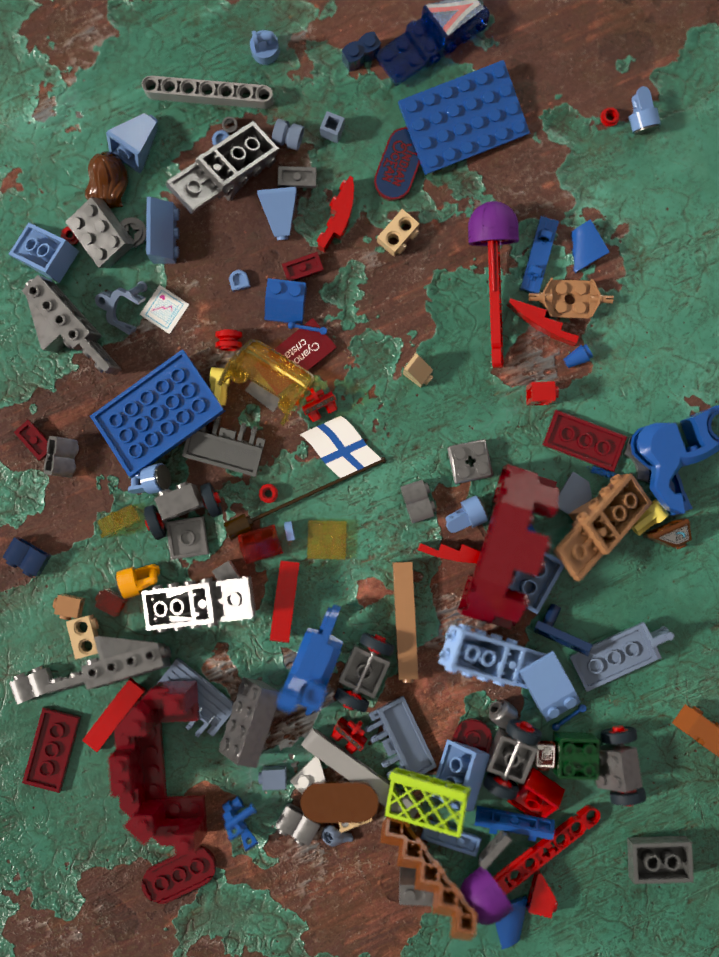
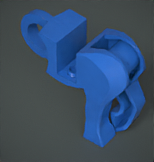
(664, 453)
(312, 667)

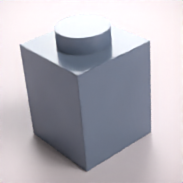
(332, 127)
(273, 777)

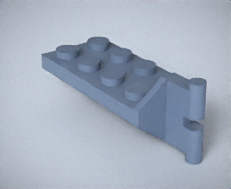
(619, 655)

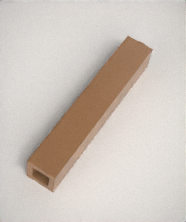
(405, 621)

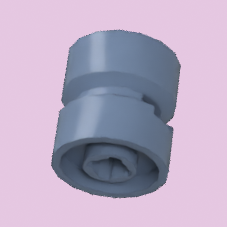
(287, 134)

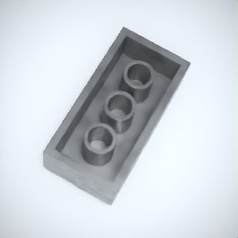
(249, 722)

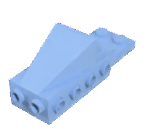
(486, 656)

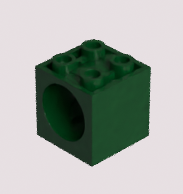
(576, 755)

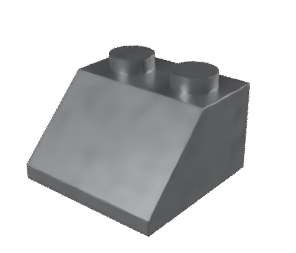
(408, 894)

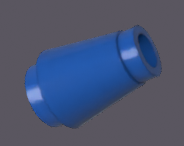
(579, 356)

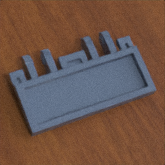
(213, 704)
(403, 737)

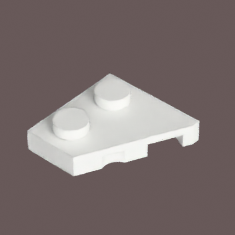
(309, 774)

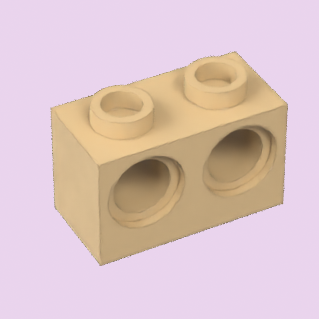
(394, 230)
(79, 637)

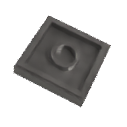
(187, 538)
(494, 848)

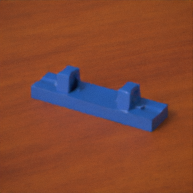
(539, 255)
(514, 823)

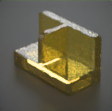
(118, 521)

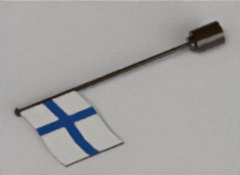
(339, 449)

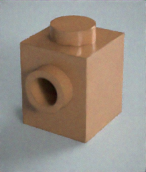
(68, 606)

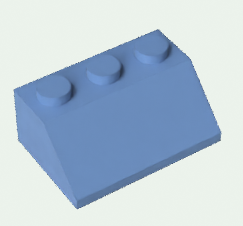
(161, 231)
(465, 767)

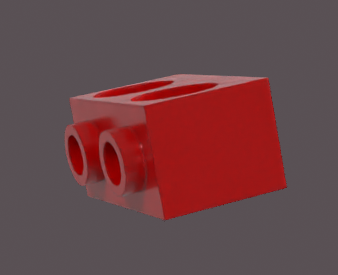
(541, 393)

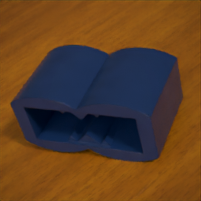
(360, 51)
(26, 556)

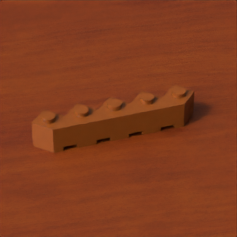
(698, 727)
(430, 878)

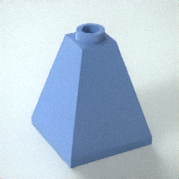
(133, 140)
(279, 209)

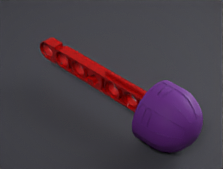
(493, 226)
(489, 893)

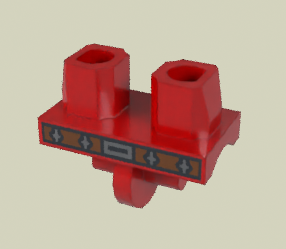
(312, 407)
(351, 732)

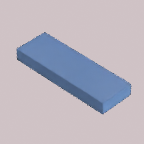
(467, 843)

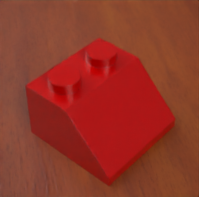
(538, 795)

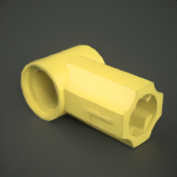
(219, 391)
(651, 516)

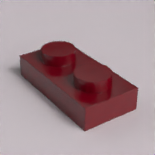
(302, 267)
(33, 439)

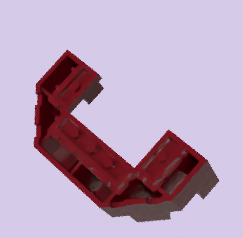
(510, 547)
(140, 776)

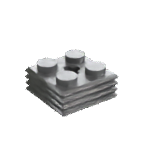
(463, 472)

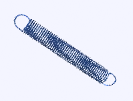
(600, 472)

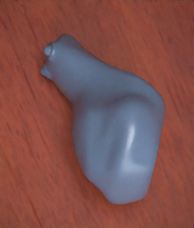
(334, 837)

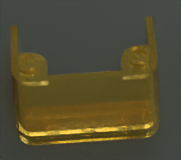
(271, 372)

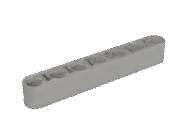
(200, 86)
(353, 768)

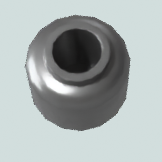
(501, 712)

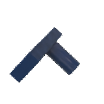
(547, 630)

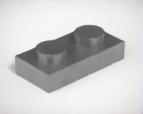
(297, 177)

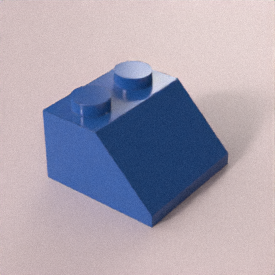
(285, 301)

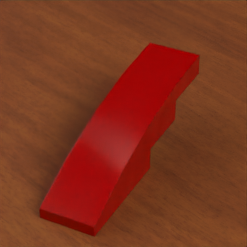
(536, 318)
(463, 554)
(284, 601)
(113, 715)

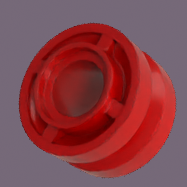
(228, 340)

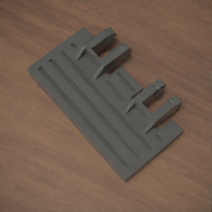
(224, 450)

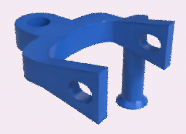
(236, 820)

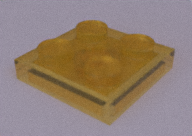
(326, 540)

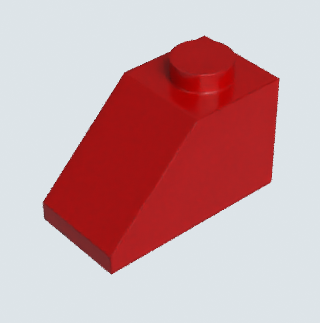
(540, 897)

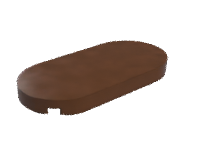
(339, 802)

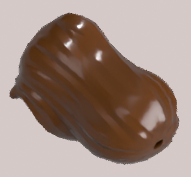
(107, 179)

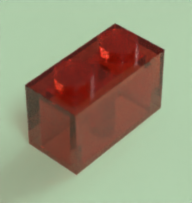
(260, 544)

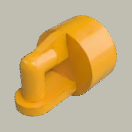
(132, 581)

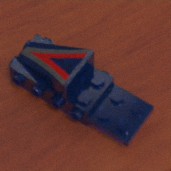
(427, 40)

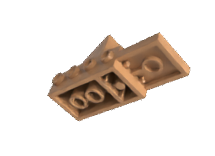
(602, 524)

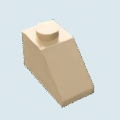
(418, 371)

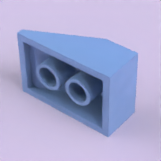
(44, 252)
(549, 686)

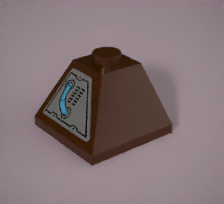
(671, 534)

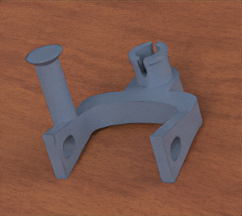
(109, 300)

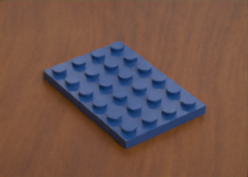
(463, 117)
(157, 413)

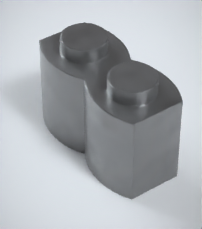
(61, 457)
(417, 501)
(32, 685)
(296, 824)

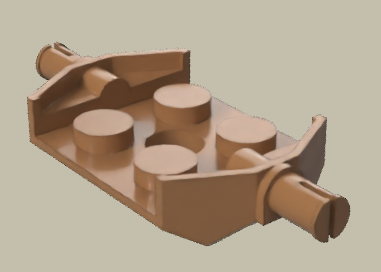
(585, 294)

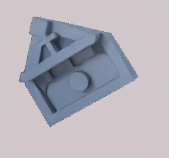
(574, 493)

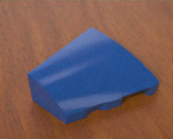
(587, 246)
(511, 925)

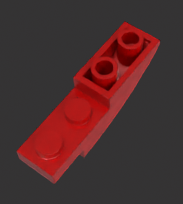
(342, 209)

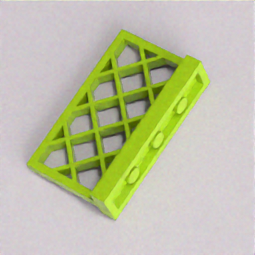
(434, 786)

